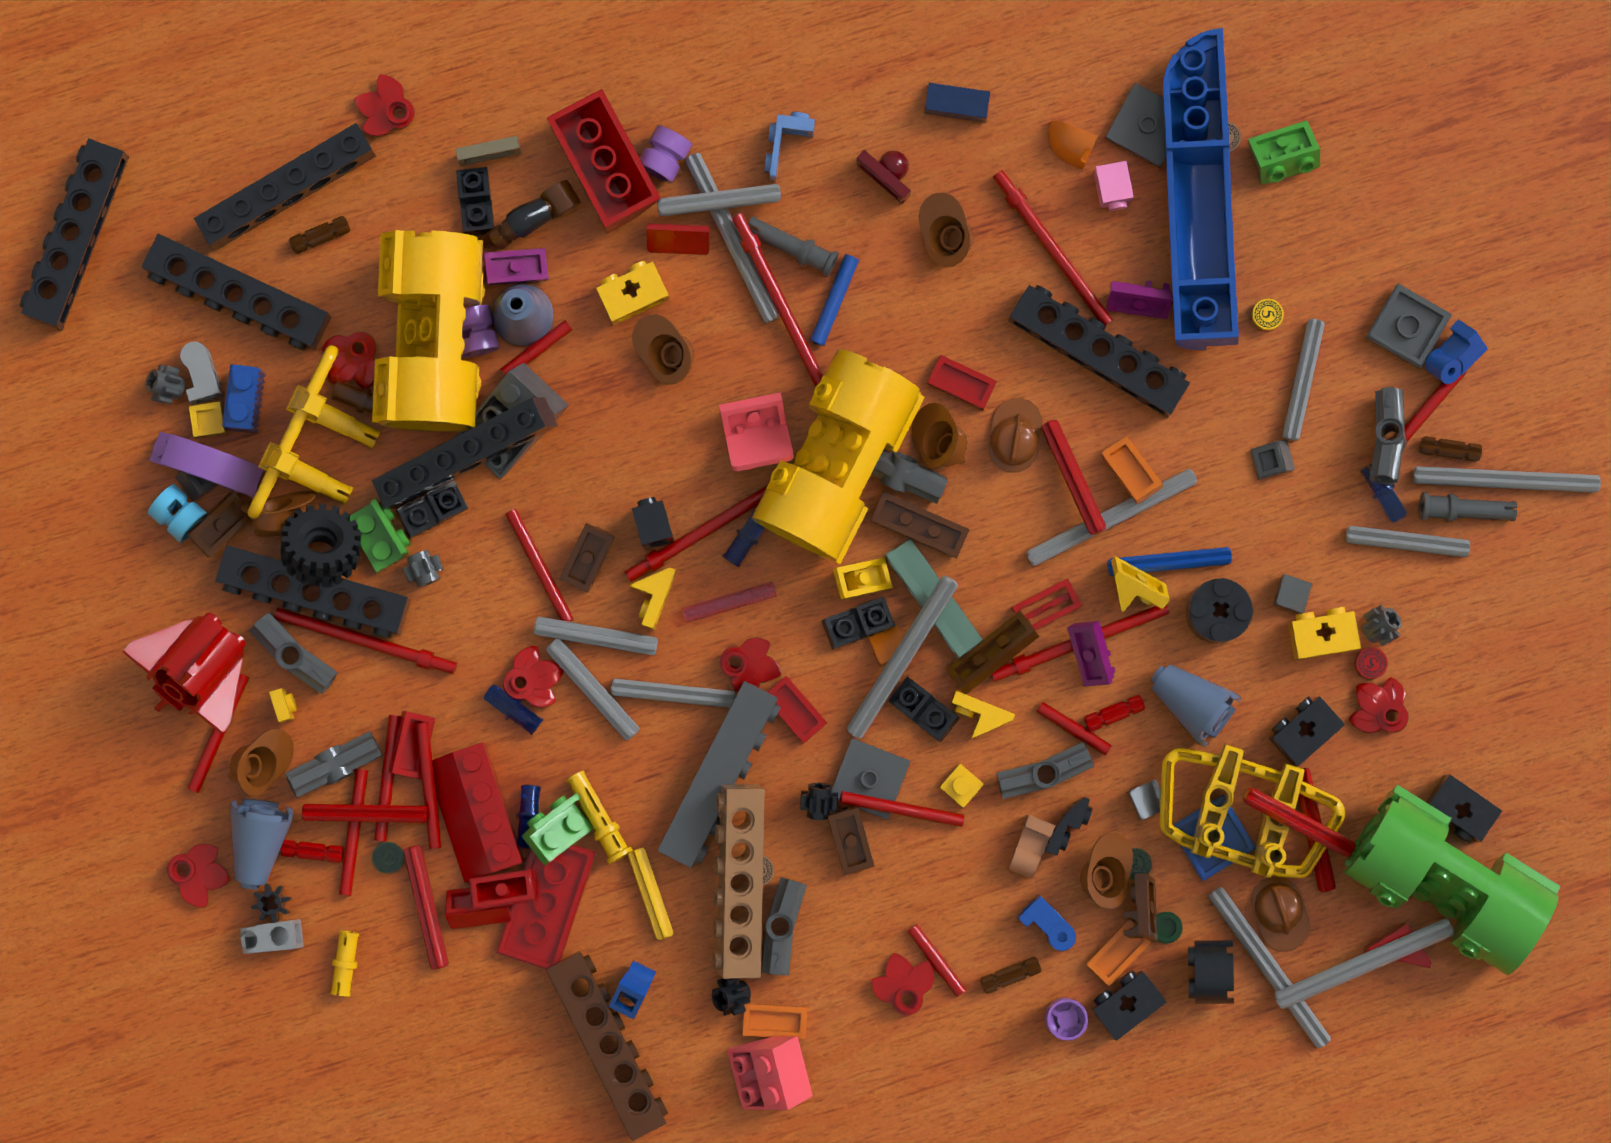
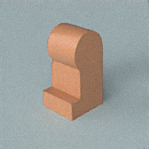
(1030, 846)

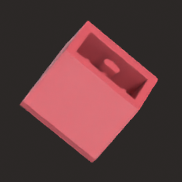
(770, 1073)

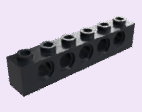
(284, 187)
(90, 222)
(166, 253)
(1107, 367)
(465, 452)
(237, 562)

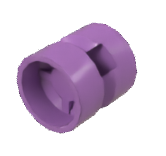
(665, 152)
(477, 333)
(1066, 1018)

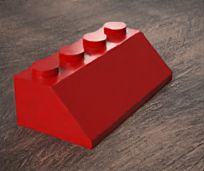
(604, 160)
(475, 812)

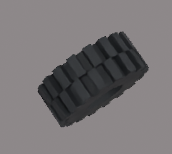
(326, 527)

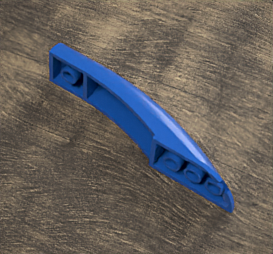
(1200, 194)

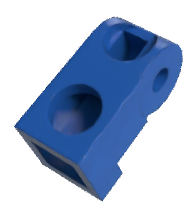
(1455, 354)
(1057, 930)
(634, 987)

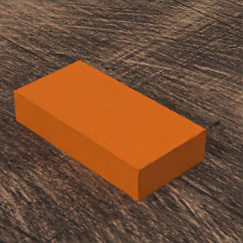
(1132, 470)
(1117, 954)
(774, 1020)

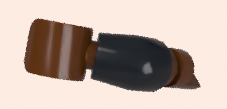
(532, 215)

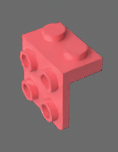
(756, 432)

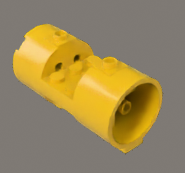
(433, 283)
(858, 417)

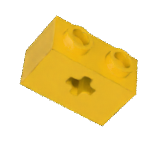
(623, 307)
(1343, 635)

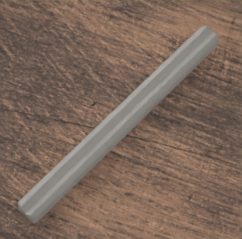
(732, 240)
(1506, 479)
(1111, 518)
(902, 656)
(1364, 963)
(1267, 964)

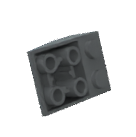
(514, 389)

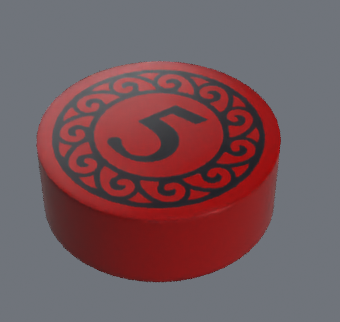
(1371, 663)

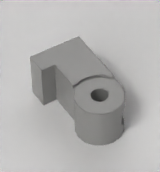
(202, 373)
(272, 937)

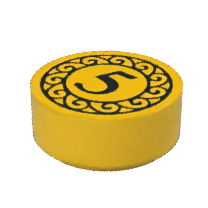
(1267, 314)

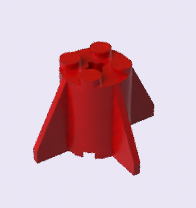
(193, 667)

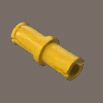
(344, 963)

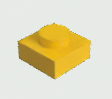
(207, 419)
(283, 704)
(961, 785)

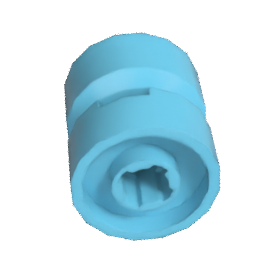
(184, 520)

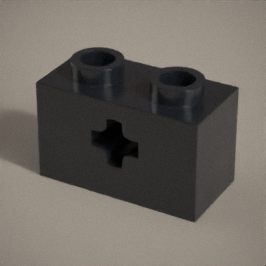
(652, 523)
(1323, 726)
(1480, 812)
(1146, 1001)

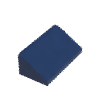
(957, 102)

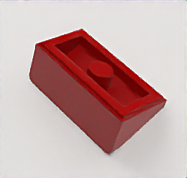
(678, 239)
(503, 889)
(461, 914)

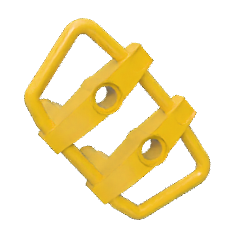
(283, 463)
(1208, 832)

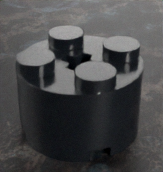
(1237, 611)
(1212, 972)

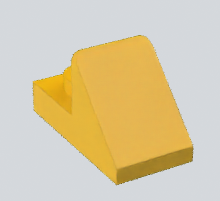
(862, 578)
(1134, 582)
(658, 587)
(990, 715)

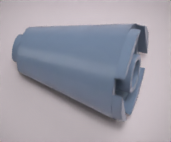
(529, 322)
(1194, 701)
(256, 839)

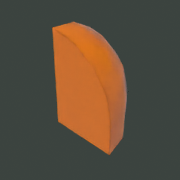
(1070, 143)

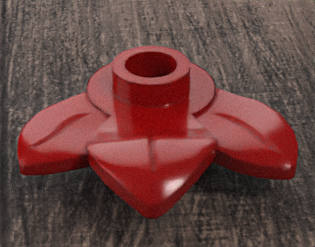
(381, 105)
(349, 362)
(754, 665)
(537, 676)
(1376, 704)
(202, 875)
(903, 979)

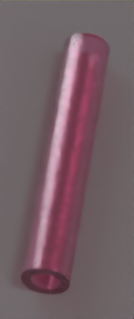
(729, 602)

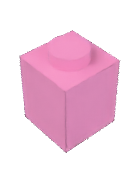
(1113, 185)

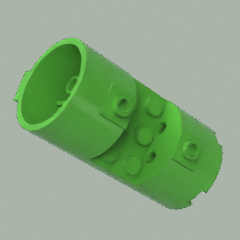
(1496, 909)

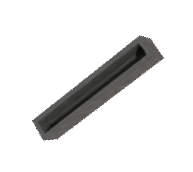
(722, 765)

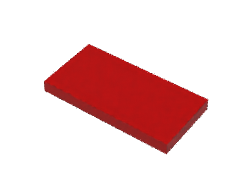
(543, 926)

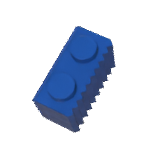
(243, 399)

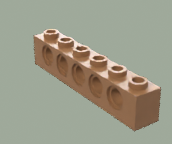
(746, 960)

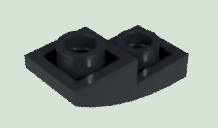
(475, 201)
(431, 509)
(858, 623)
(924, 709)
(1076, 815)

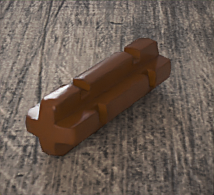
(319, 234)
(1450, 448)
(1010, 975)

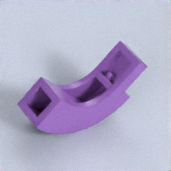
(206, 463)

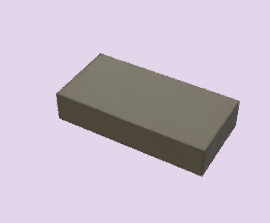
(488, 151)

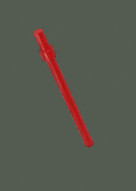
(1016, 199)
(751, 245)
(655, 560)
(424, 658)
(1023, 664)

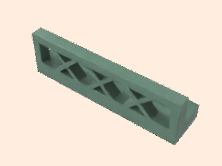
(920, 582)

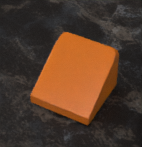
(885, 644)

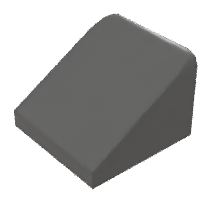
(1272, 459)
(194, 486)
(1292, 594)
(1146, 799)

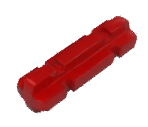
(1114, 713)
(311, 851)

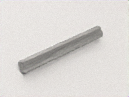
(719, 200)
(1303, 379)
(1407, 541)
(595, 635)
(592, 689)
(672, 693)

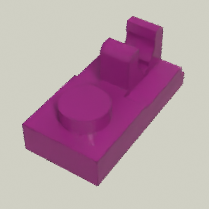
(515, 266)
(1140, 300)
(1091, 653)

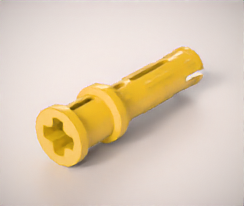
(605, 830)

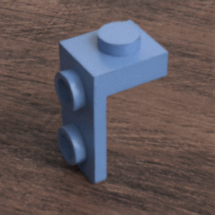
(796, 124)

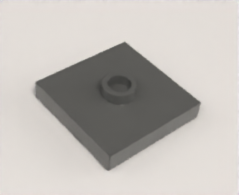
(1141, 126)
(1408, 326)
(871, 773)

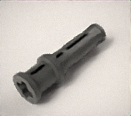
(805, 251)
(1453, 508)

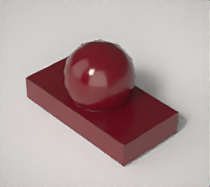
(887, 172)

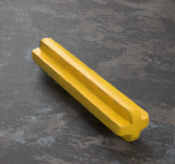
(650, 894)

